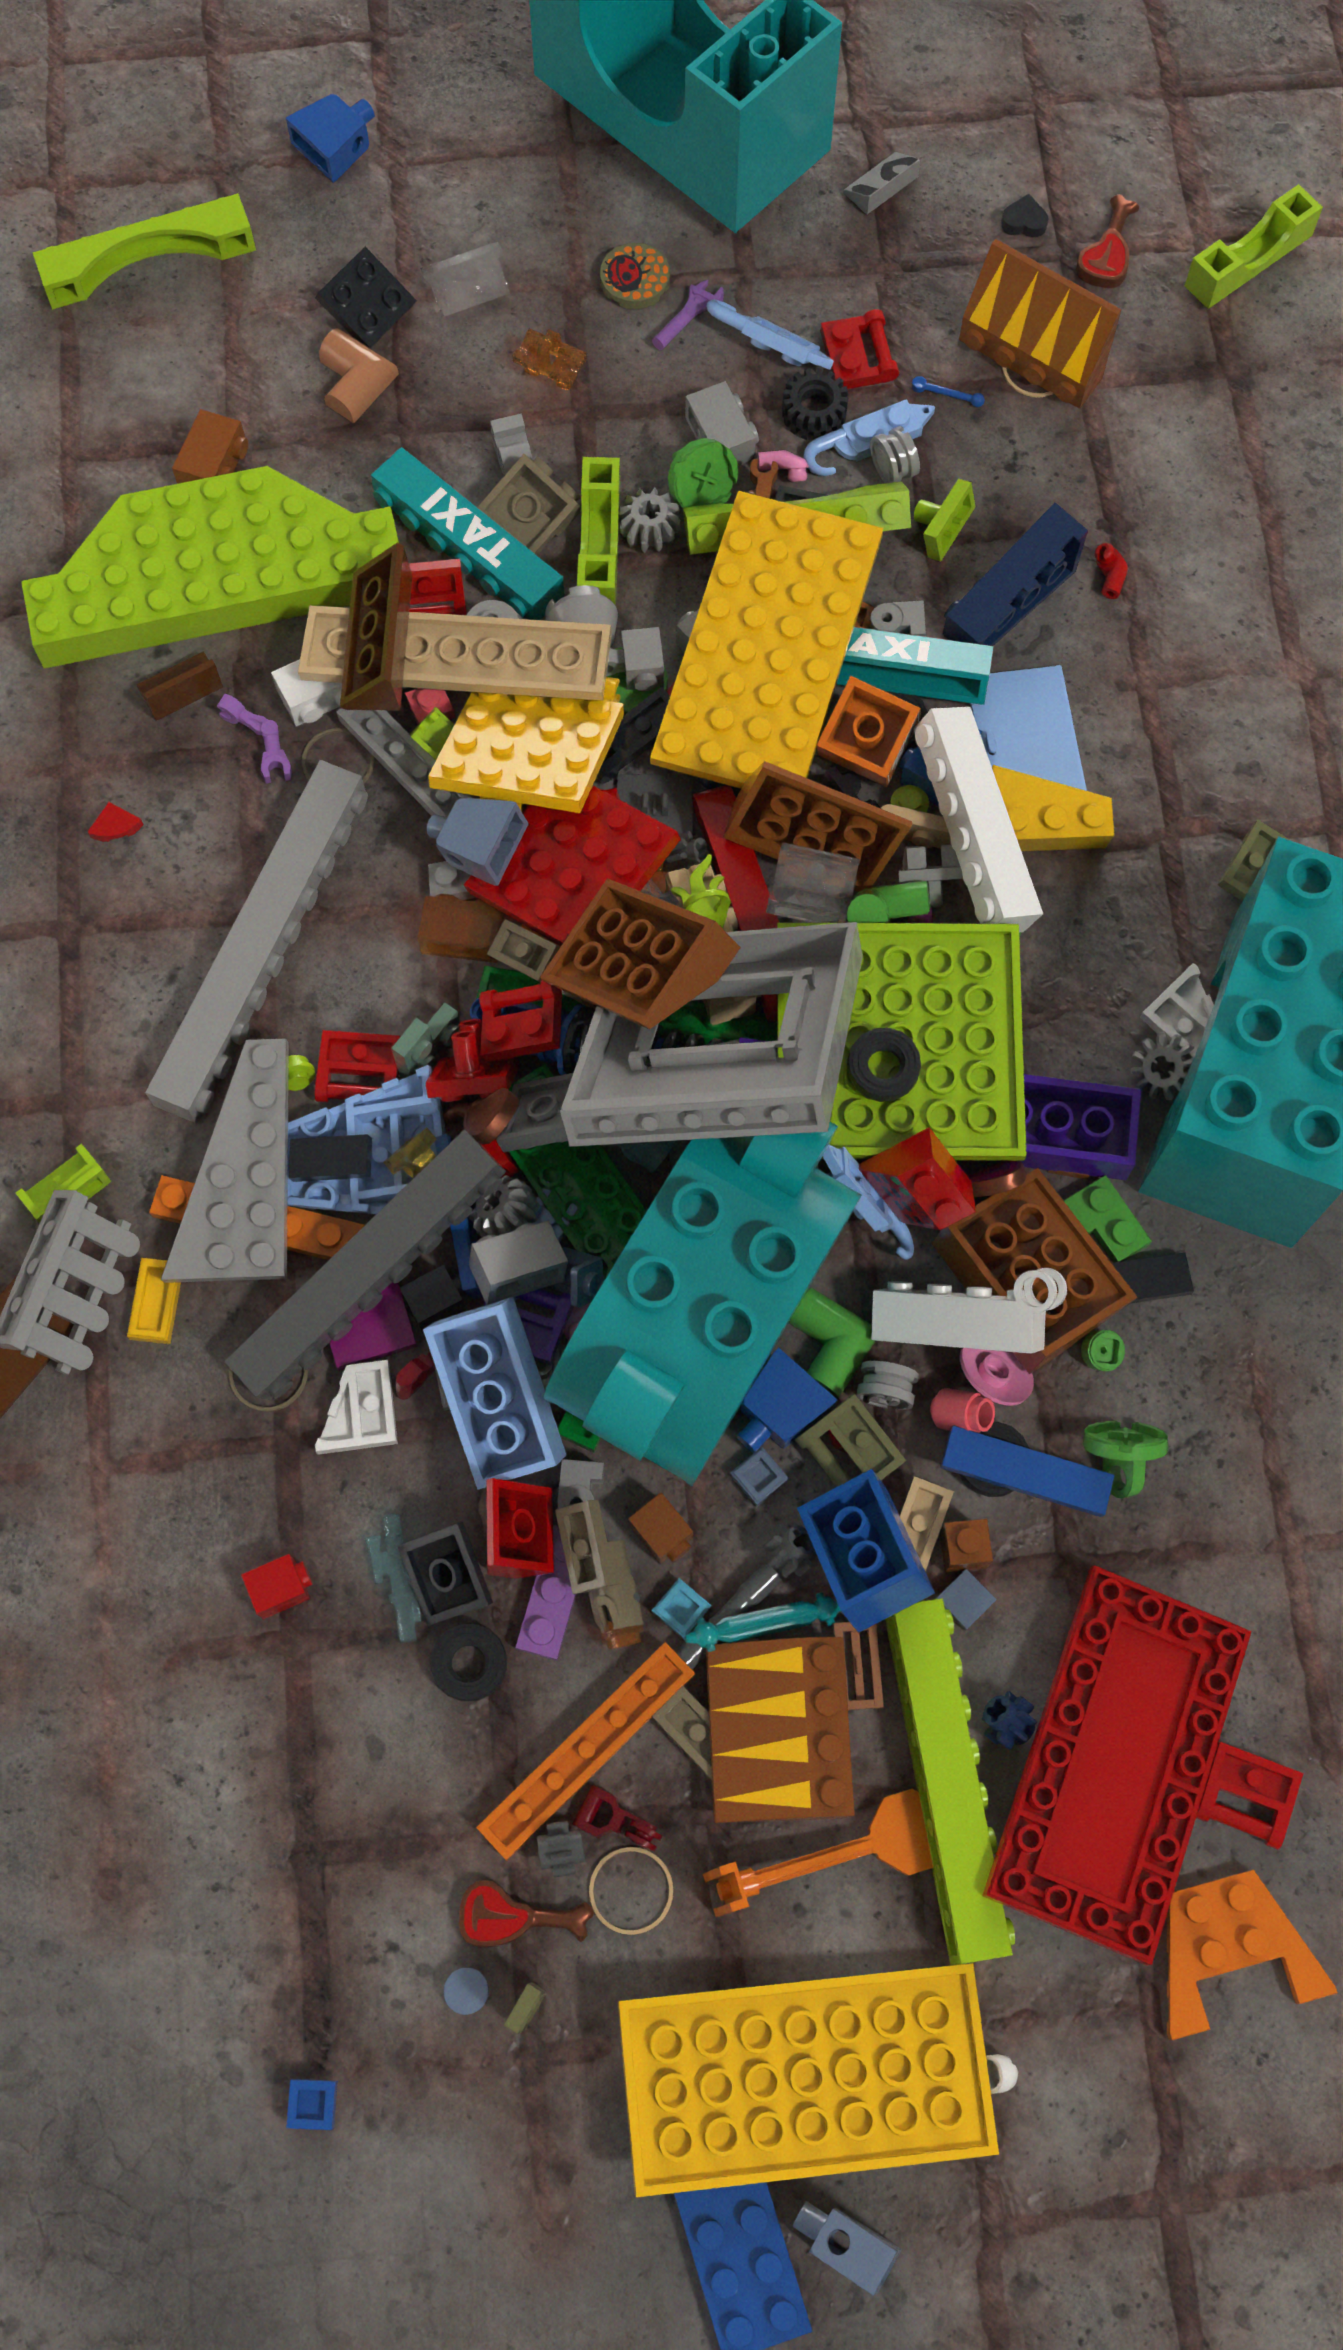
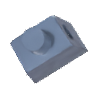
(479, 836)
(868, 2256)

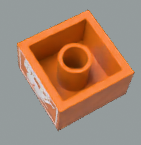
(868, 731)

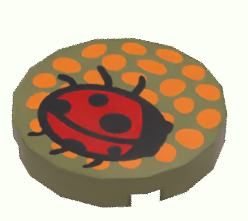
(635, 275)

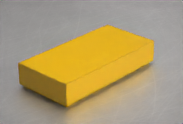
(153, 1304)

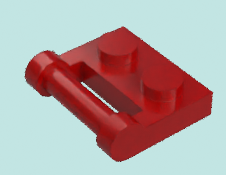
(845, 346)
(438, 583)
(521, 1031)
(353, 1055)
(1256, 1782)

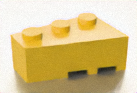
(1054, 814)

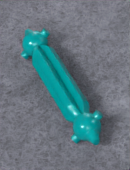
(764, 1622)

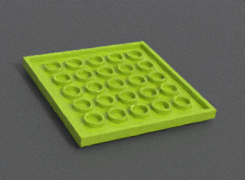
(962, 1007)

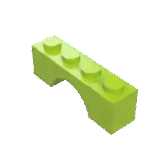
(1226, 268)
(599, 524)

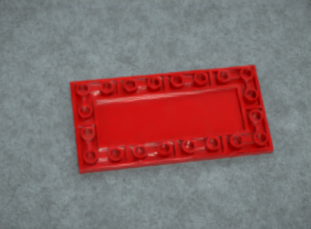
(1118, 1766)

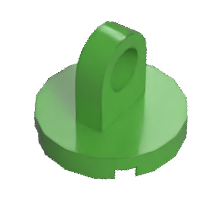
(702, 473)
(1125, 1450)

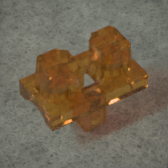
(535, 357)

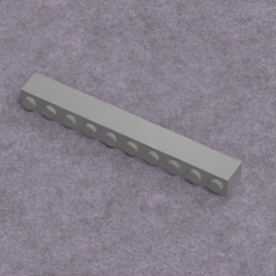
(257, 943)

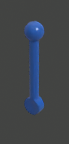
(919, 385)

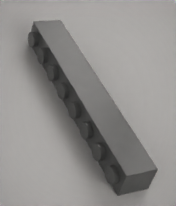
(365, 1267)

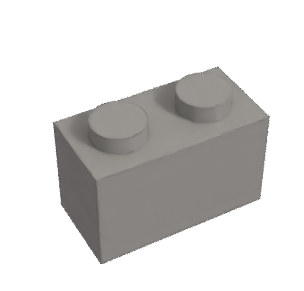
(719, 416)
(517, 1261)

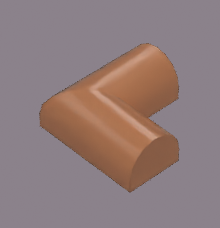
(362, 372)

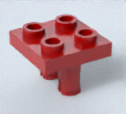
(468, 1071)

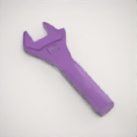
(695, 305)

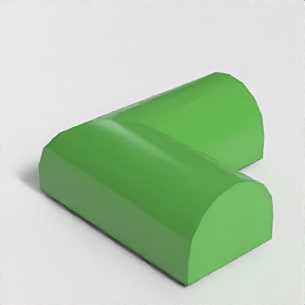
(889, 902)
(843, 1336)

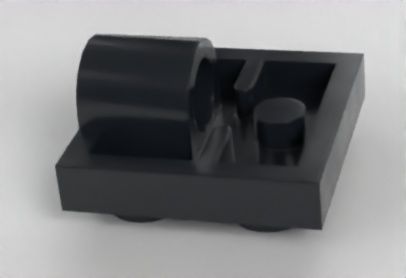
(365, 298)

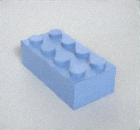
(495, 1392)

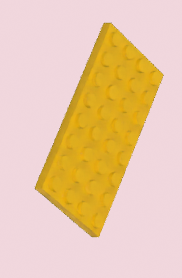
(767, 642)
(805, 2079)

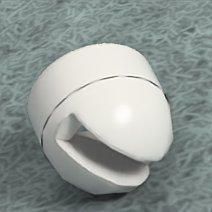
(1001, 2069)

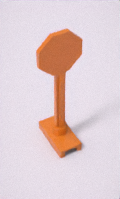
(895, 1837)

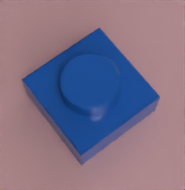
(312, 2104)

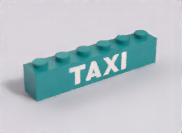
(466, 534)
(918, 665)

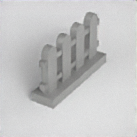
(43, 1275)

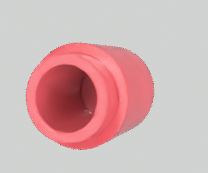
(963, 1410)

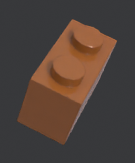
(210, 448)

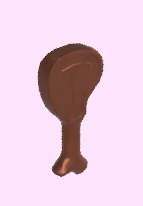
(484, 1117)

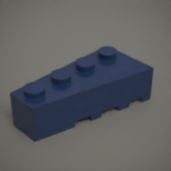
(1018, 580)

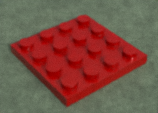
(570, 857)

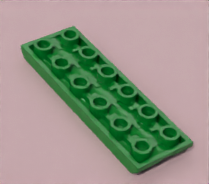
(589, 1179)

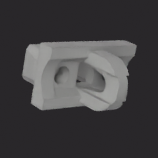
(916, 870)

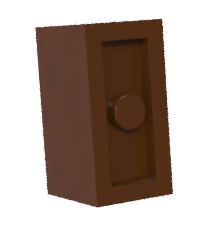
(180, 685)

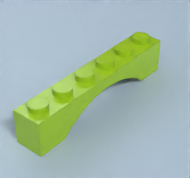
(78, 267)
(877, 505)

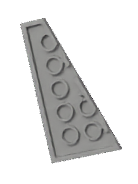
(240, 1196)

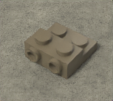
(531, 504)

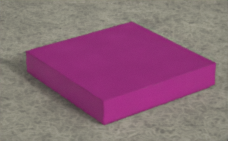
(376, 1332)

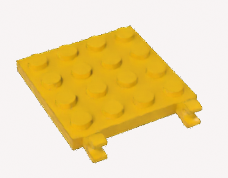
(529, 747)

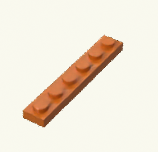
(306, 1230)
(585, 1751)

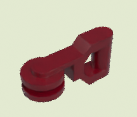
(414, 1375)
(643, 1833)

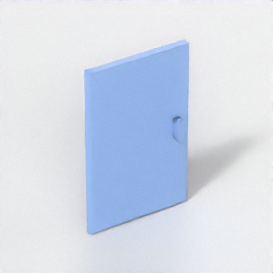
(1030, 725)

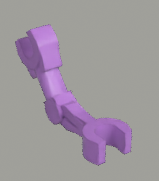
(274, 757)

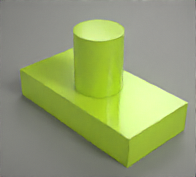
(946, 519)

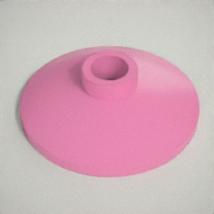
(997, 1375)

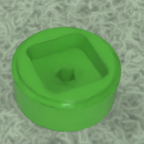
(1103, 1350)

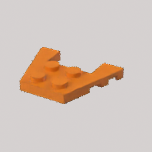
(1225, 1929)

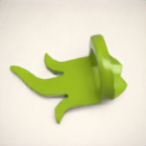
(708, 903)

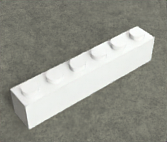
(977, 818)

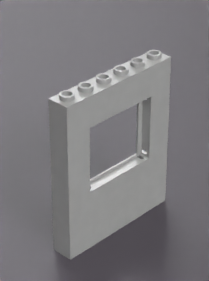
(727, 1086)

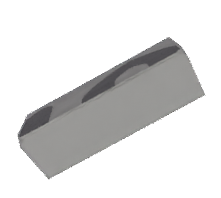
(883, 181)

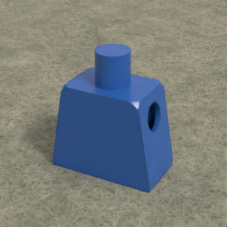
(331, 133)
(782, 1403)

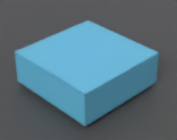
(681, 1608)

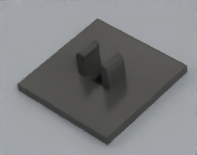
(661, 797)

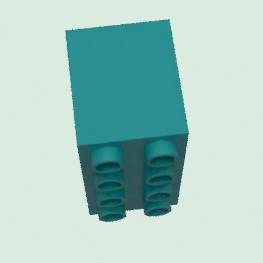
(699, 102)
(1263, 1100)

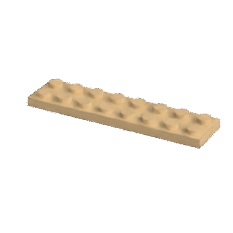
(475, 654)

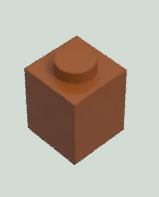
(662, 1529)
(966, 1545)

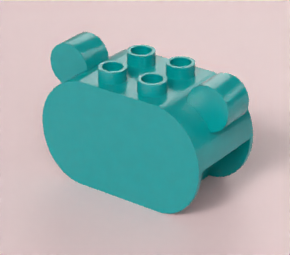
(702, 1296)

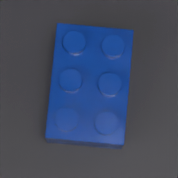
(865, 1551)

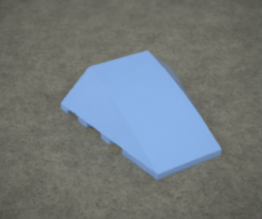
(390, 1119)

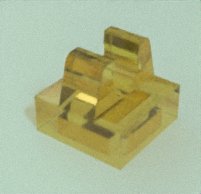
(413, 1154)

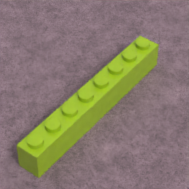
(948, 1781)

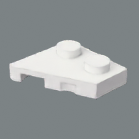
(1181, 1010)
(361, 1411)

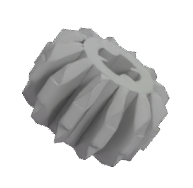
(649, 520)
(1158, 1077)
(505, 1208)

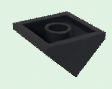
(445, 1573)

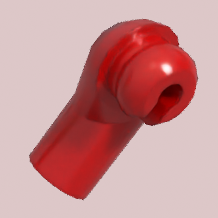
(1114, 569)

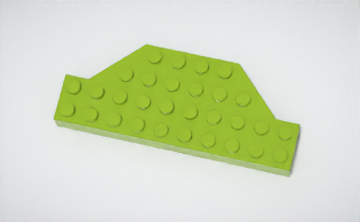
(201, 565)

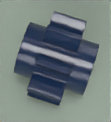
(1009, 1720)

